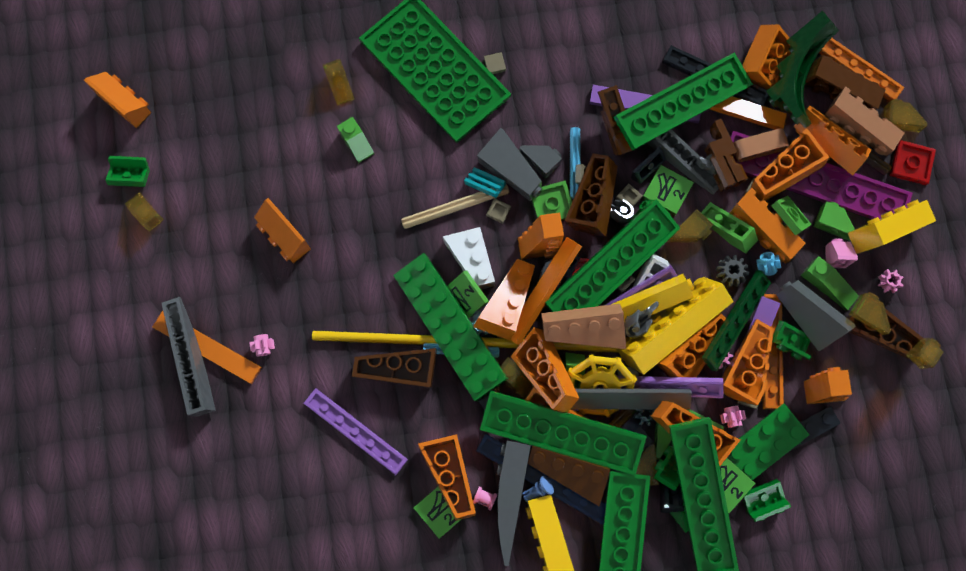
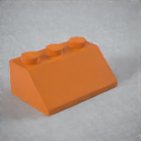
(765, 54)
(119, 97)
(281, 232)

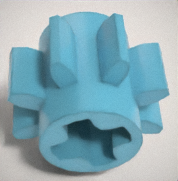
(768, 263)

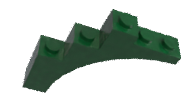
(794, 69)

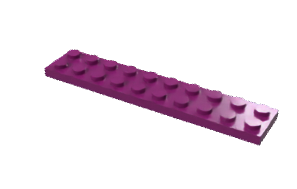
(835, 184)

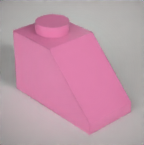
(840, 253)

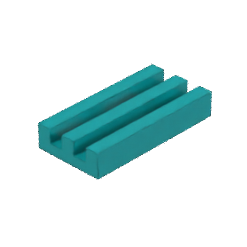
(487, 181)

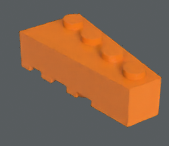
(835, 141)
(687, 358)
(546, 370)

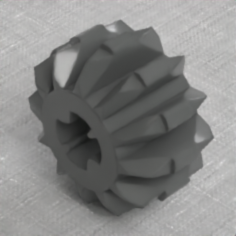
(728, 264)

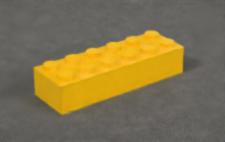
(676, 325)

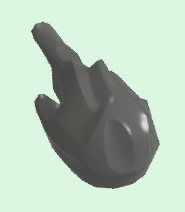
(622, 212)
(636, 324)

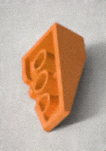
(748, 369)

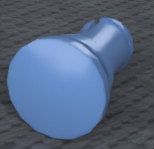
(541, 488)

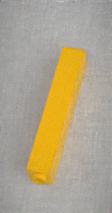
(666, 293)

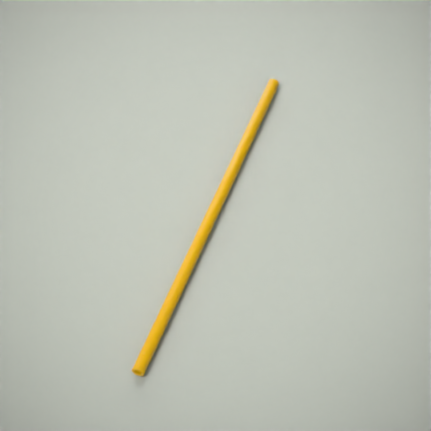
(421, 339)

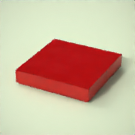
(913, 162)

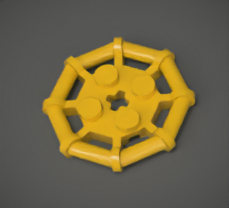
(603, 377)

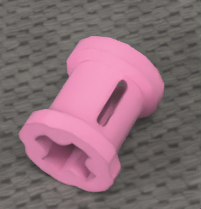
(484, 498)

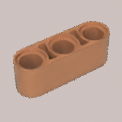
(761, 145)

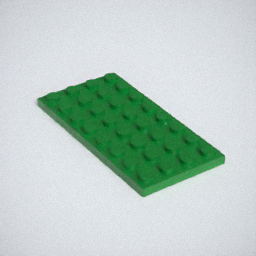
(435, 68)

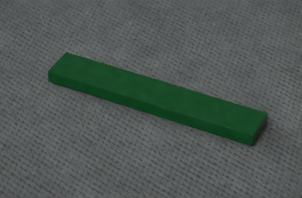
(736, 320)

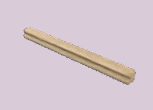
(448, 208)

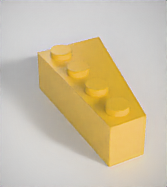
(892, 226)
(549, 534)

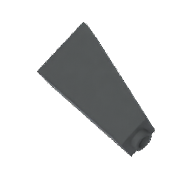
(508, 164)
(814, 315)

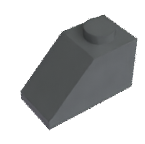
(541, 158)

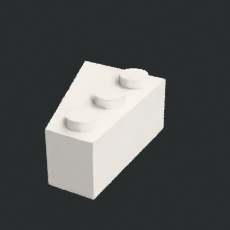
(471, 254)

